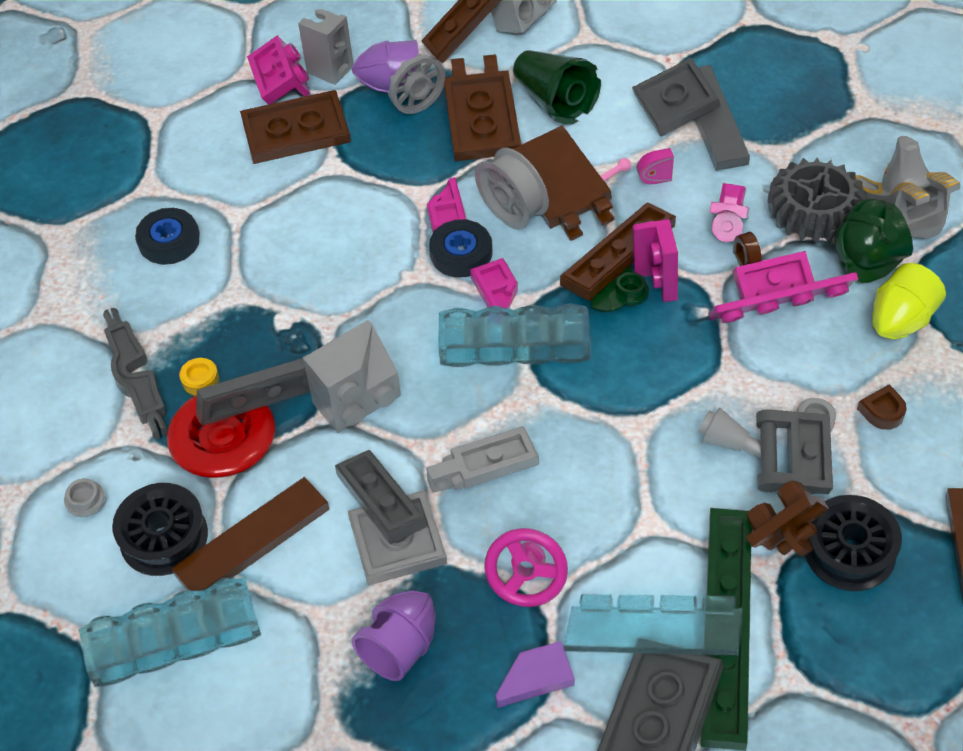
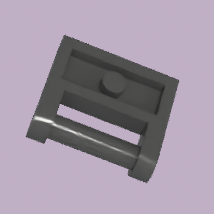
(807, 450)

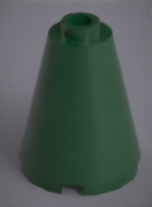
(559, 83)

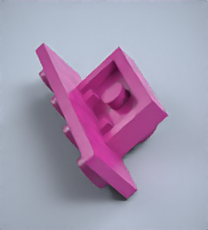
(777, 282)

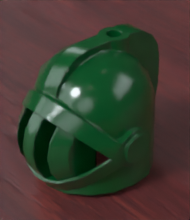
(873, 240)

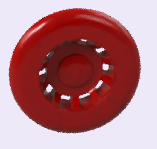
(223, 445)

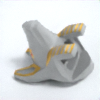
(913, 189)

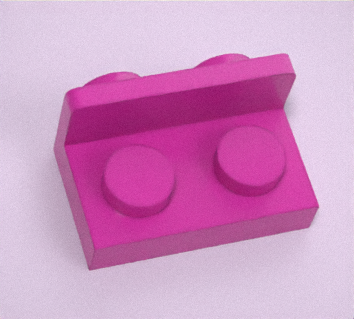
(278, 70)
(657, 256)

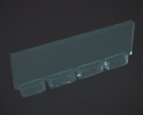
(642, 628)

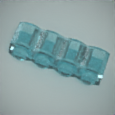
(508, 336)
(168, 632)

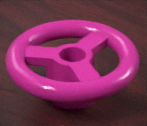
(531, 553)

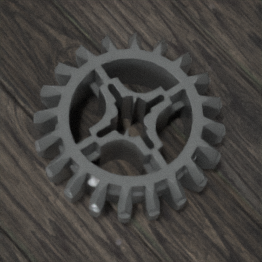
(813, 198)

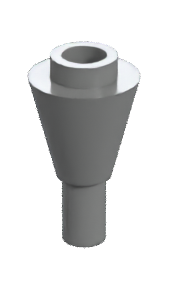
(726, 432)

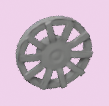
(417, 84)

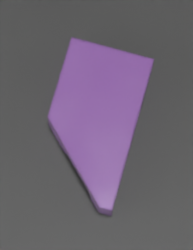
(536, 674)

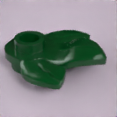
(625, 289)

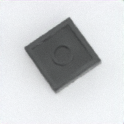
(676, 96)

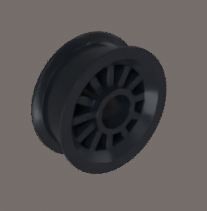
(147, 511)
(859, 565)

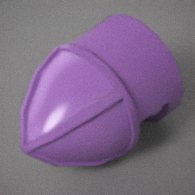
(383, 60)
(398, 634)

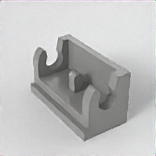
(326, 46)

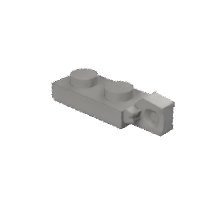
(483, 461)

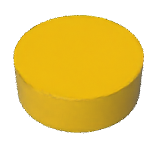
(198, 374)

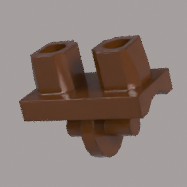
(789, 527)

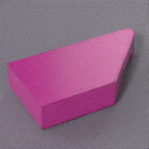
(446, 206)
(495, 283)

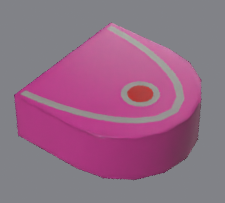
(656, 166)

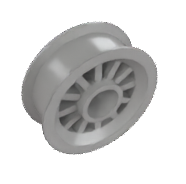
(512, 188)

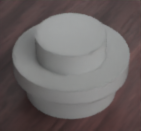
(84, 498)

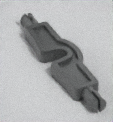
(141, 385)

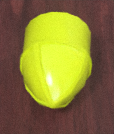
(907, 301)

